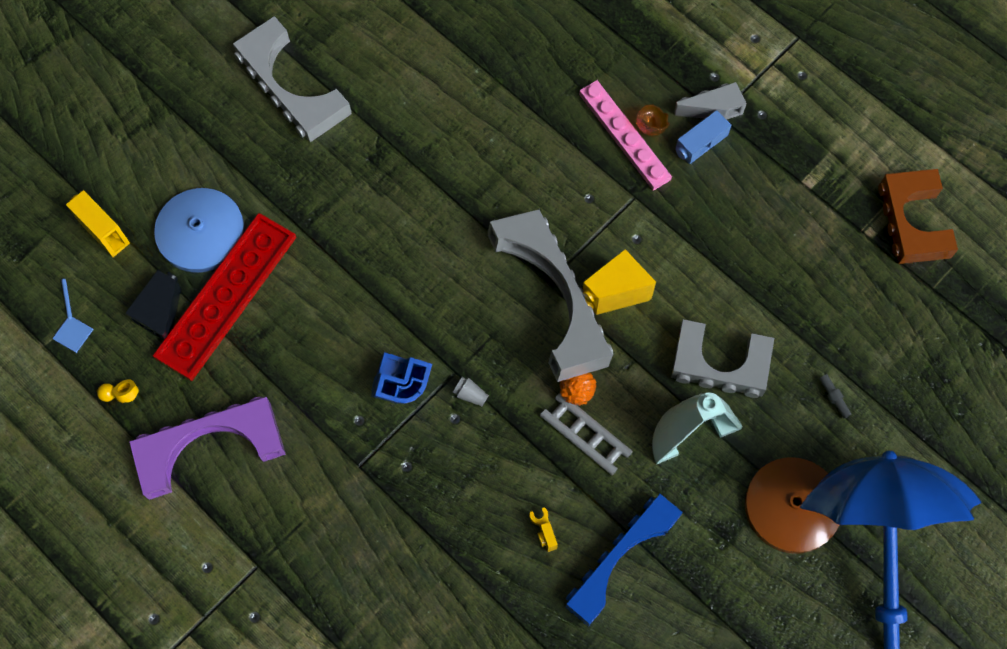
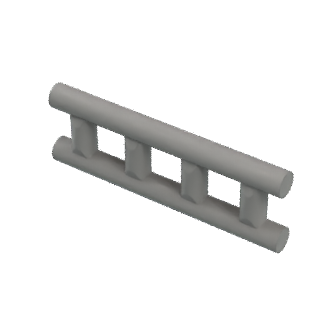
(587, 448)

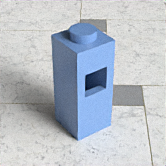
(702, 137)

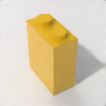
(98, 223)

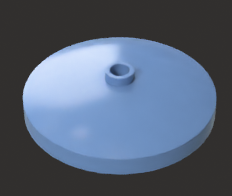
(198, 229)

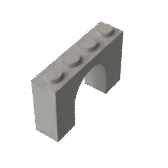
(748, 379)

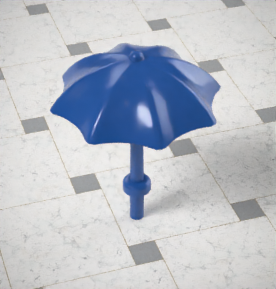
(894, 495)

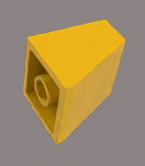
(618, 285)

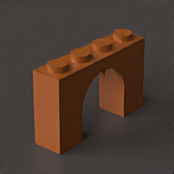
(910, 243)

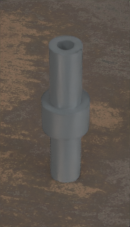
(835, 396)

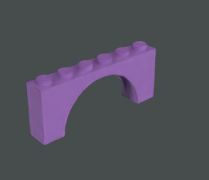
(157, 453)

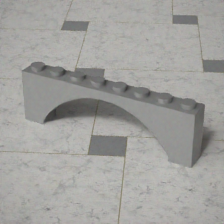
(531, 239)

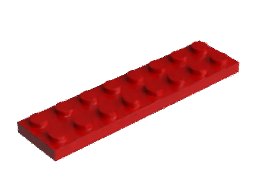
(224, 297)

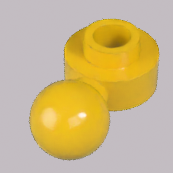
(124, 391)

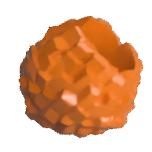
(578, 389)

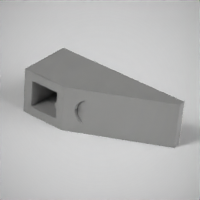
(725, 99)

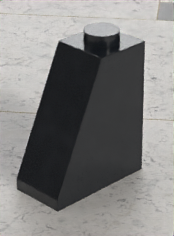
(157, 305)

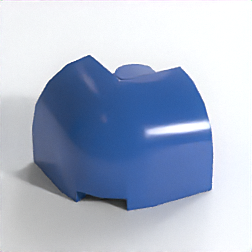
(400, 379)

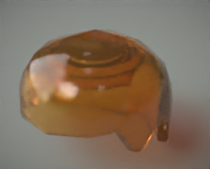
(652, 120)

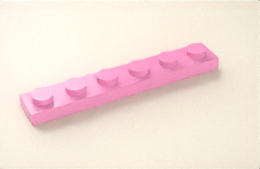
(625, 135)

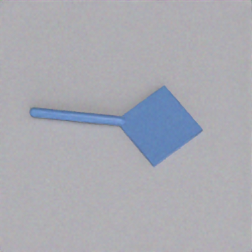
(72, 332)

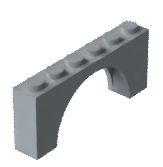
(309, 114)

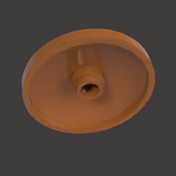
(772, 509)

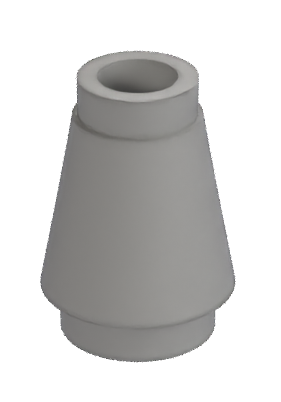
(470, 392)

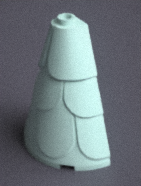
(686, 418)

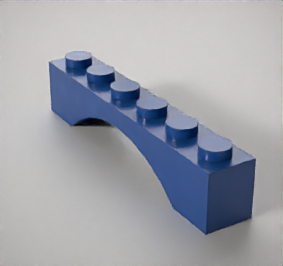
(654, 522)

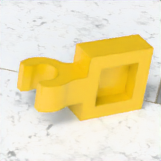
(546, 535)

